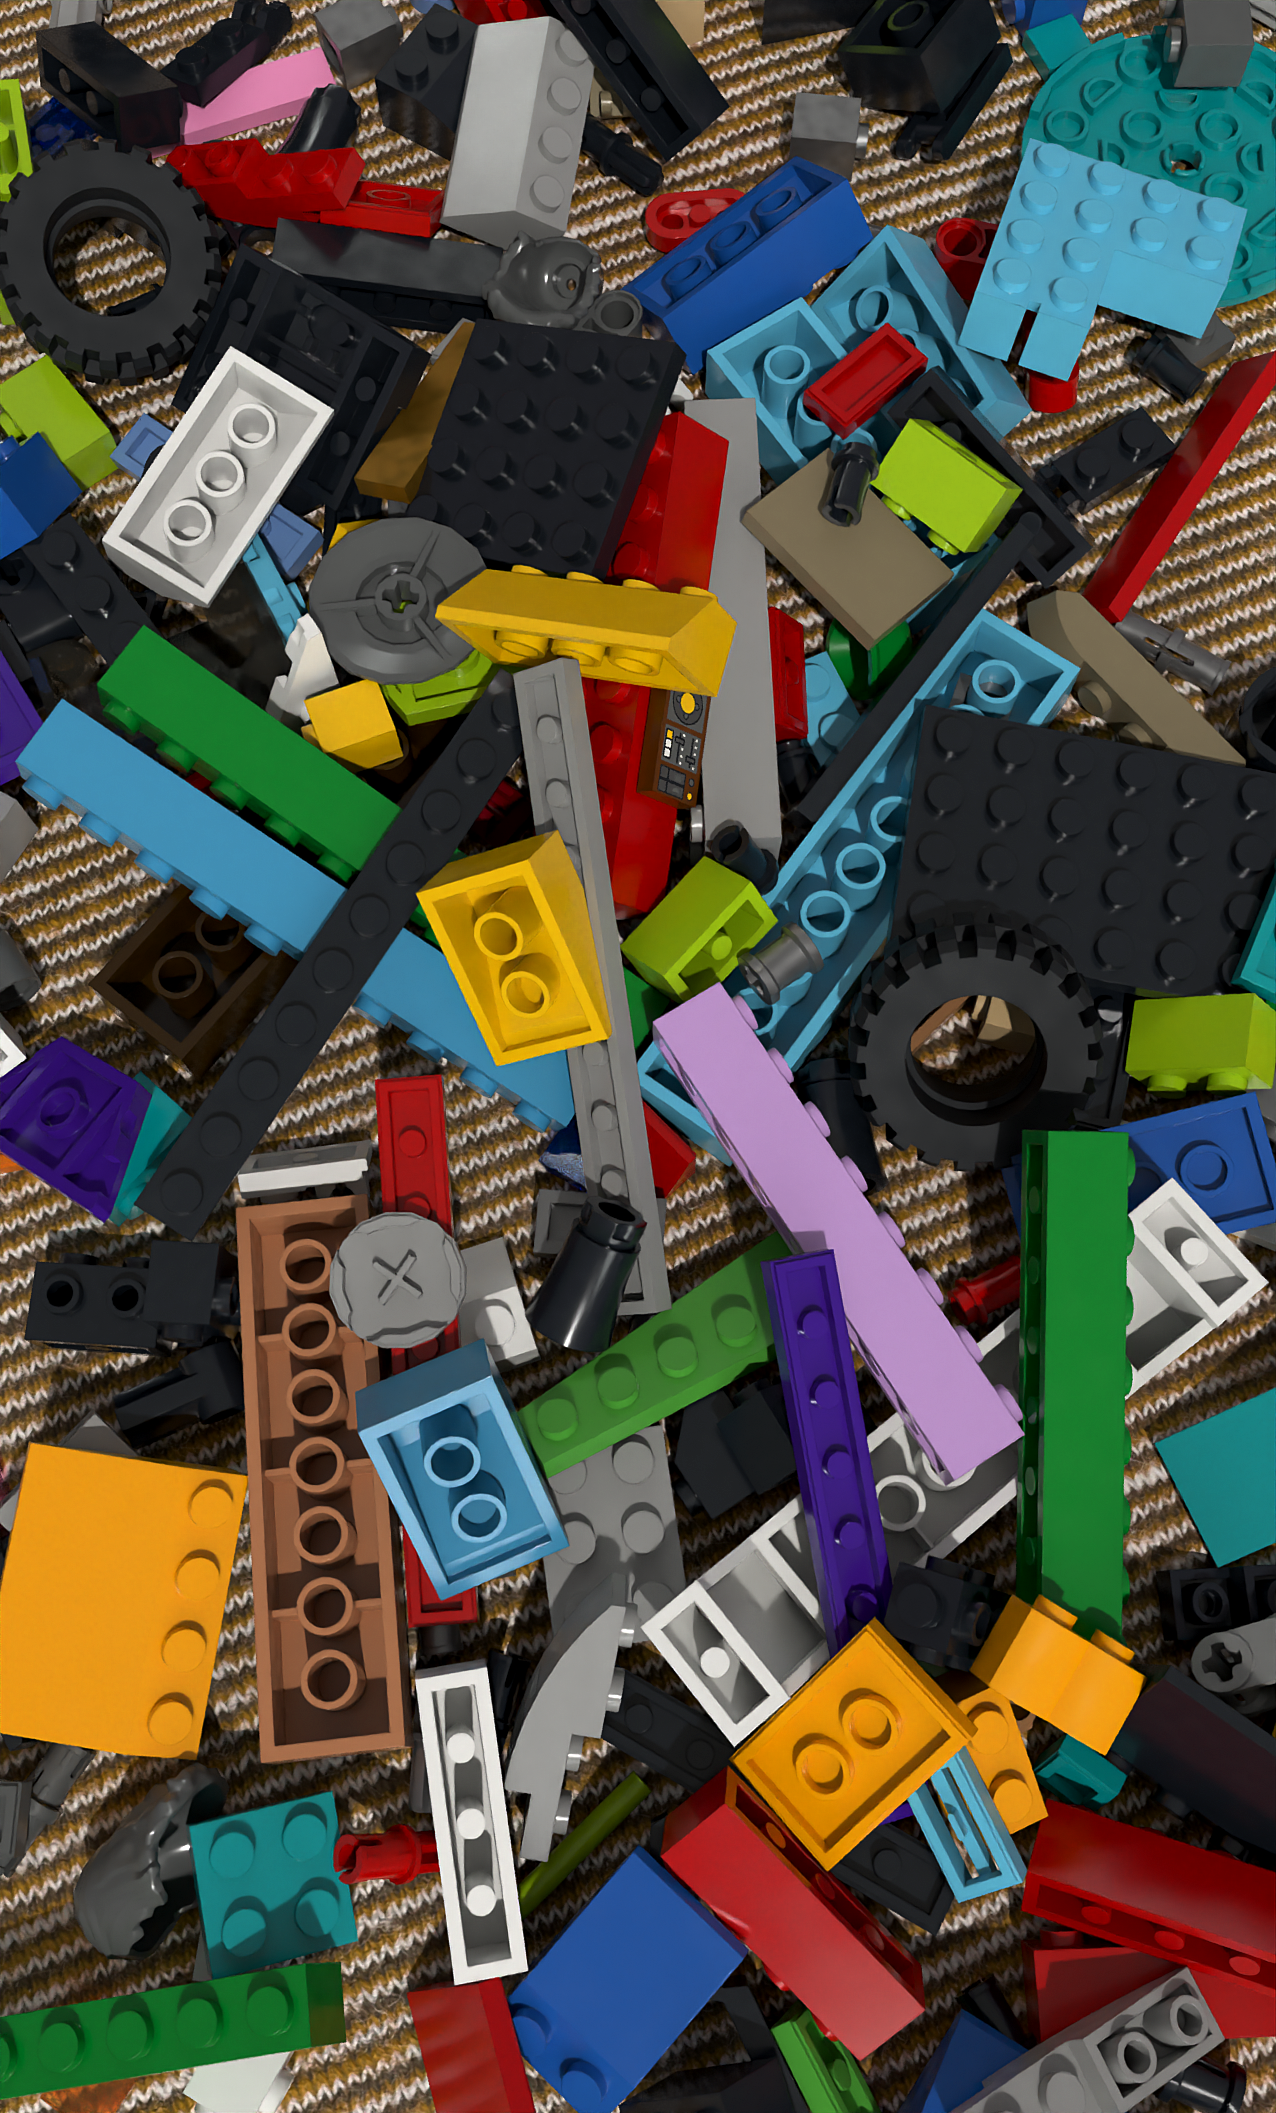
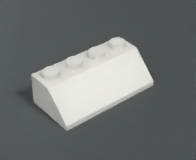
(215, 481)

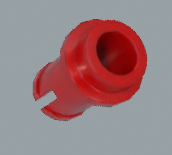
(985, 1293)

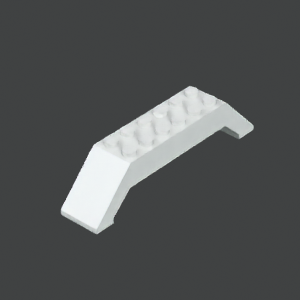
(755, 1618)

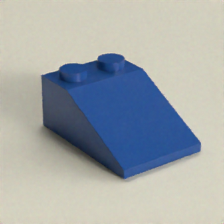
(620, 1984)

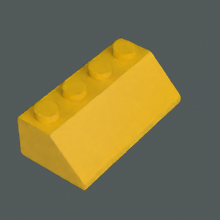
(613, 630)

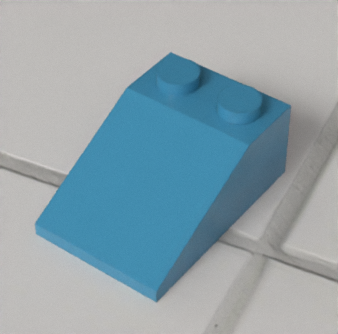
(459, 1469)

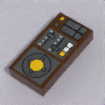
(673, 747)

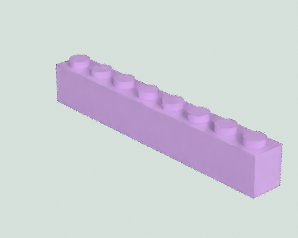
(820, 1204)

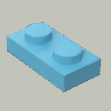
(828, 708)

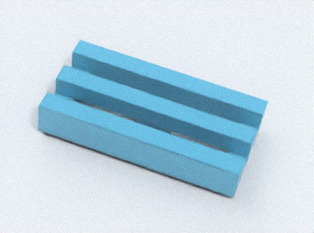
(988, 1819)

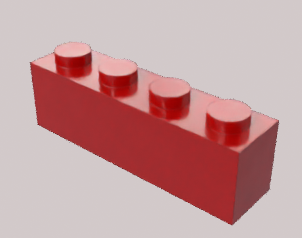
(1155, 1895)
(793, 1914)
(1079, 1975)

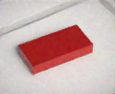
(865, 381)

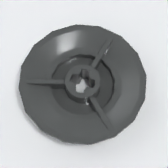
(370, 577)

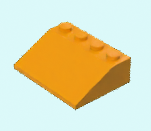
(115, 1599)

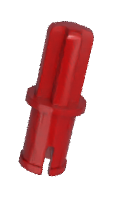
(389, 1855)

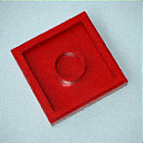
(390, 209)
(470, 2048)

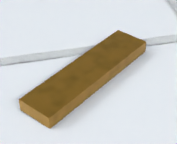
(401, 455)

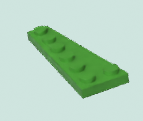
(661, 1366)

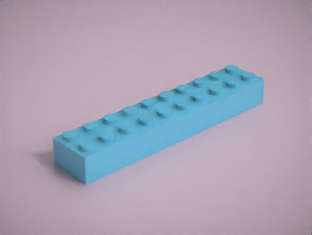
(847, 864)

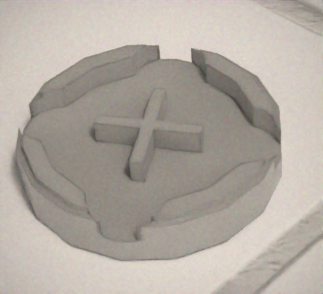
(398, 1280)

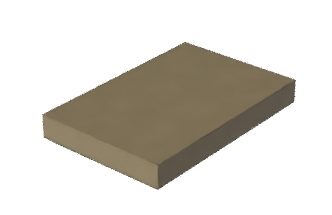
(860, 573)

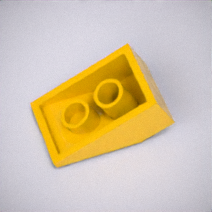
(521, 947)

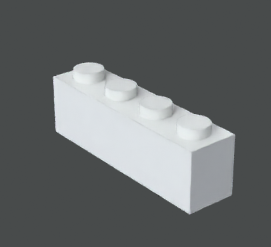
(470, 1822)

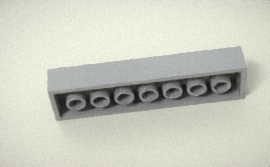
(740, 743)

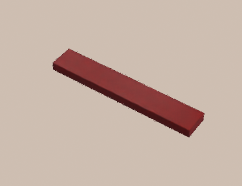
(1180, 486)

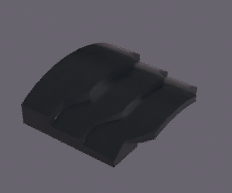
(322, 349)

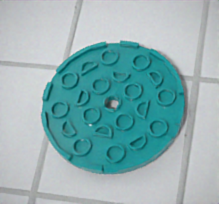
(1123, 109)

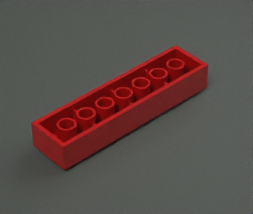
(670, 547)

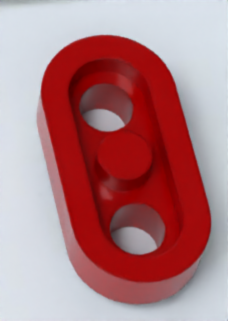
(679, 215)

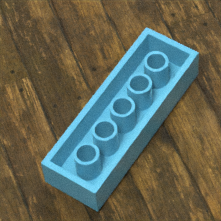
(775, 366)

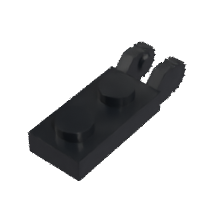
(228, 49)
(1108, 462)

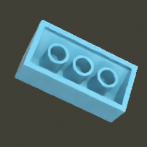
(905, 286)

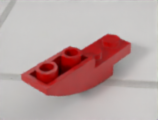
(257, 188)

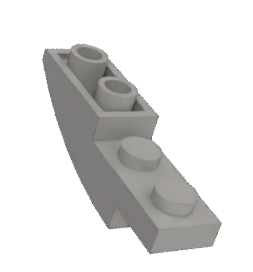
(562, 1705)
(1108, 2056)

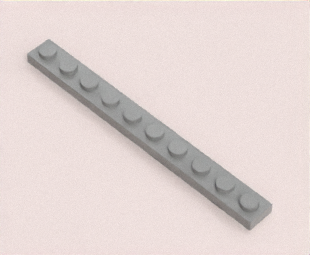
(603, 1071)

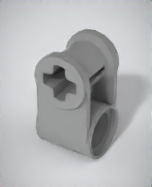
(1251, 1663)

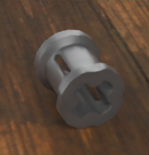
(780, 963)

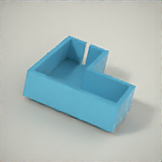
(1094, 237)

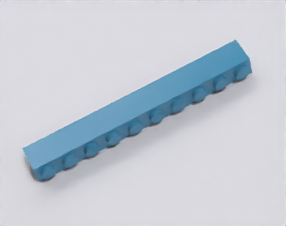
(274, 895)

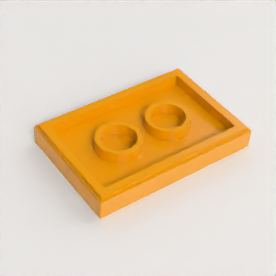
(853, 1744)

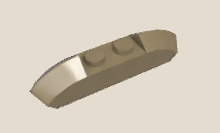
(1121, 683)

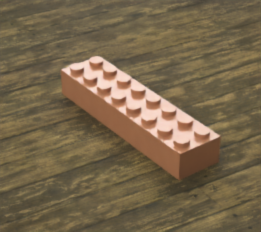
(317, 1509)

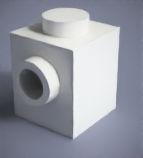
(241, 2085)

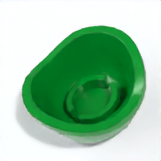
(864, 670)

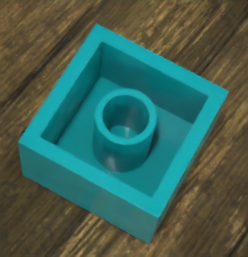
(269, 1884)

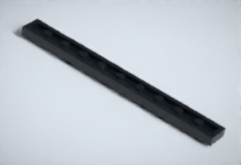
(336, 965)

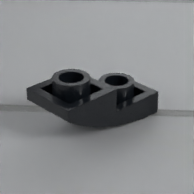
(1214, 1599)

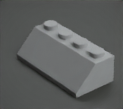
(518, 132)

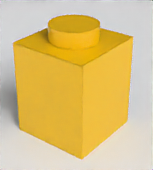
(353, 726)

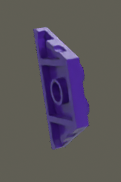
(72, 1123)

